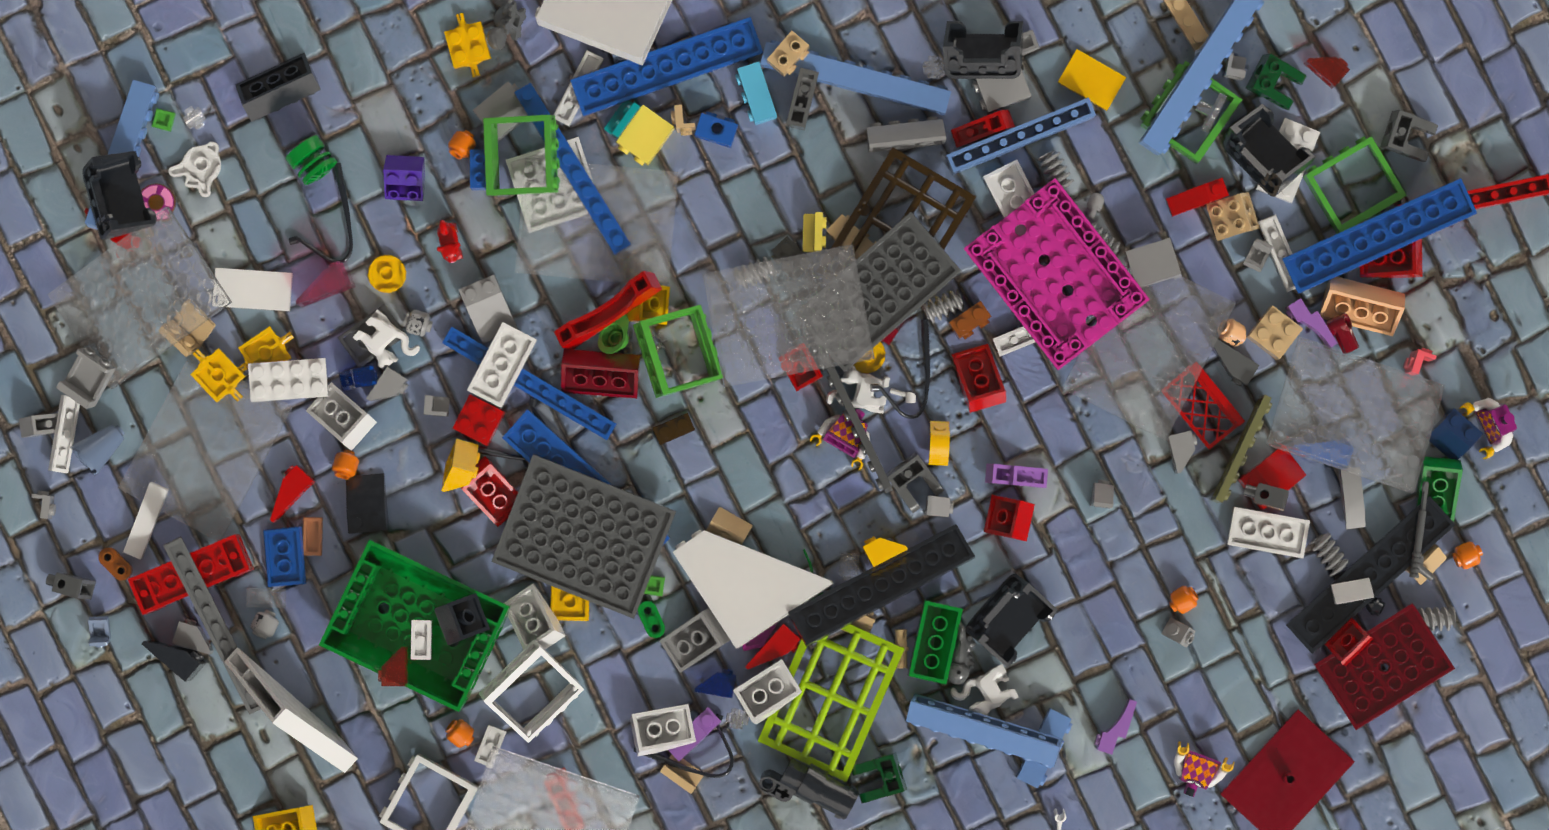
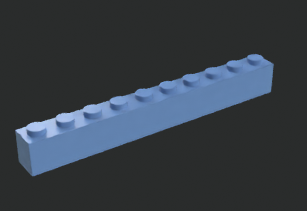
(1199, 74)
(869, 82)

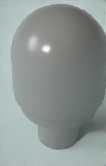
(1094, 204)

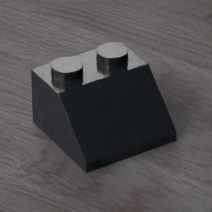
(461, 619)

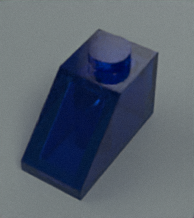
(358, 378)
(718, 684)

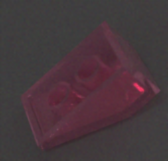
(329, 283)

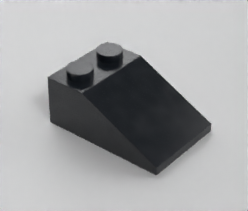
(366, 504)
(181, 661)

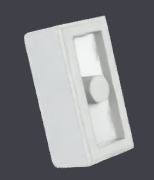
(1352, 591)

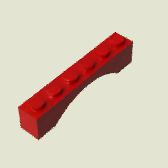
(632, 295)

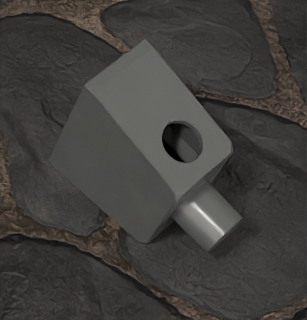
(1277, 496)
(71, 585)

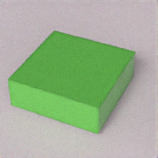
(163, 119)
(655, 586)

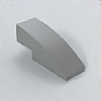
(1352, 500)

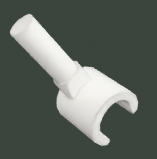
(909, 396)
(1059, 818)

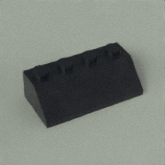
(277, 87)

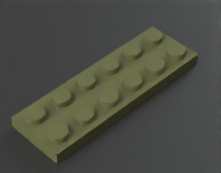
(1245, 442)

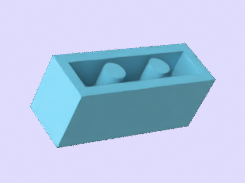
(756, 93)

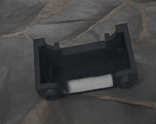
(983, 54)
(1265, 151)
(116, 194)
(1009, 617)

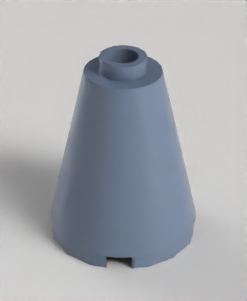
(98, 448)

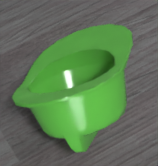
(614, 336)

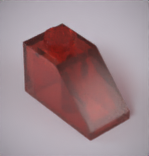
(1328, 69)
(395, 669)

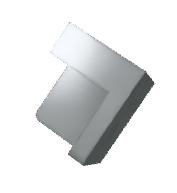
(1235, 67)
(436, 406)

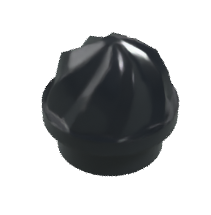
(1375, 606)

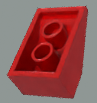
(1398, 264)
(979, 378)
(1275, 470)
(491, 492)

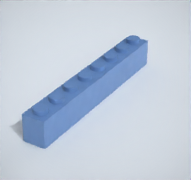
(131, 125)
(1020, 136)
(984, 730)

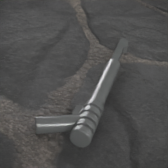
(1418, 559)

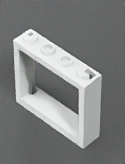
(512, 672)
(405, 779)

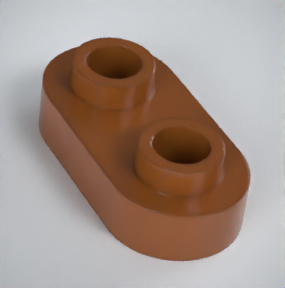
(115, 563)

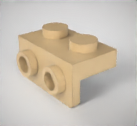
(678, 119)

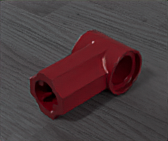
(1342, 329)

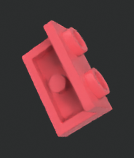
(1413, 364)

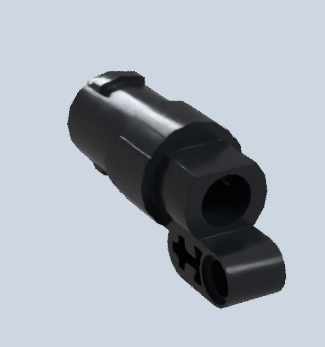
(812, 786)

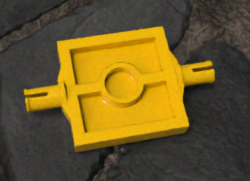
(467, 45)
(265, 348)
(217, 375)

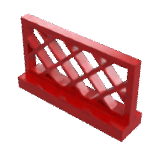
(1223, 404)

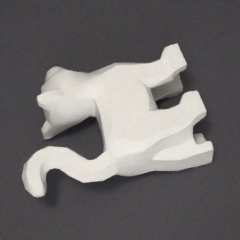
(383, 335)
(863, 396)
(989, 689)

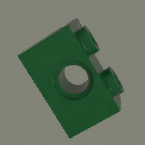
(1266, 76)
(891, 775)

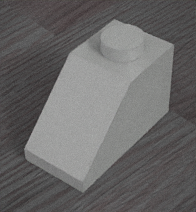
(388, 385)
(38, 425)
(1181, 449)
(1102, 494)
(938, 506)
(192, 637)

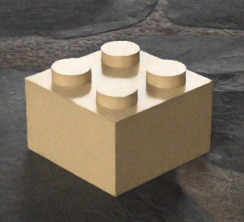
(1274, 332)

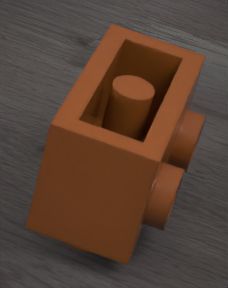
(969, 320)

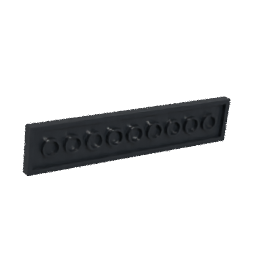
(1380, 564)
(881, 585)

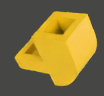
(939, 443)

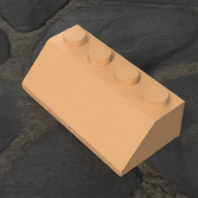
(1365, 304)

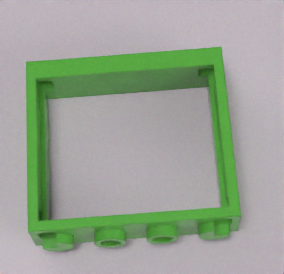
(1215, 86)
(492, 158)
(1330, 161)
(652, 359)

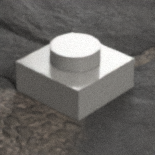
(1029, 42)

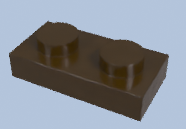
(674, 429)

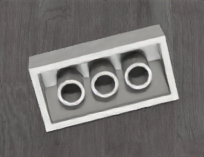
(906, 134)

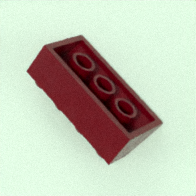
(600, 373)

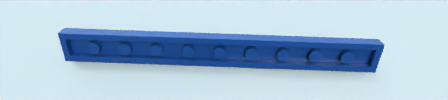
(576, 175)
(536, 387)

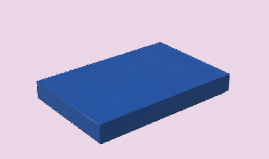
(284, 556)

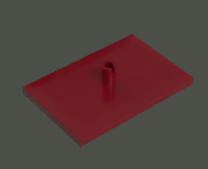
(1412, 660)
(1295, 751)

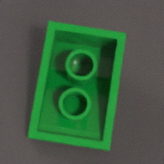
(1444, 482)

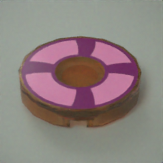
(158, 197)

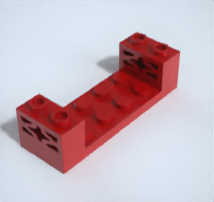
(215, 563)

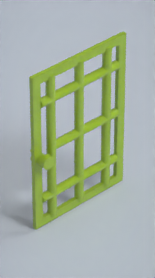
(876, 665)

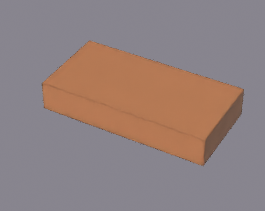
(312, 536)

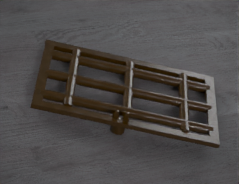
(920, 195)

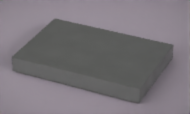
(357, 349)

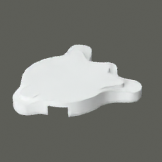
(200, 167)

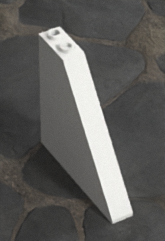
(614, 26)
(743, 585)
(289, 712)

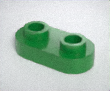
(651, 619)

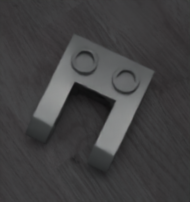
(1398, 131)
(908, 471)

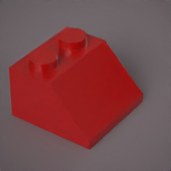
(1009, 518)

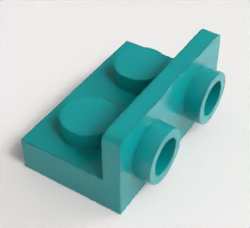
(621, 118)

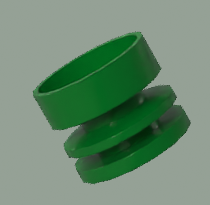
(312, 162)

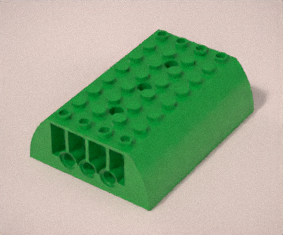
(412, 592)

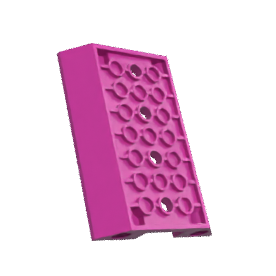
(1076, 258)

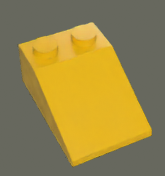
(291, 819)

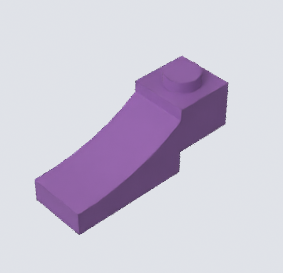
(1299, 313)
(1016, 475)
(702, 727)
(1107, 739)

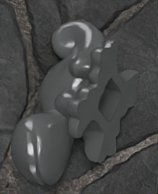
(507, 20)
(961, 657)

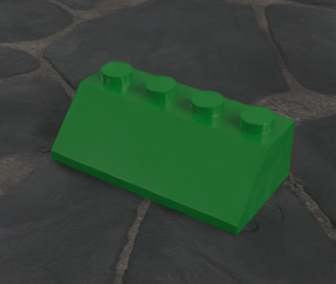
(935, 642)

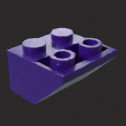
(404, 177)

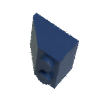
(1454, 435)

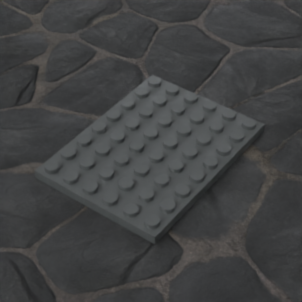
(583, 536)

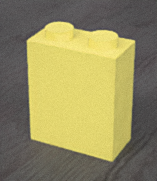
(644, 136)

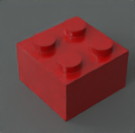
(478, 420)

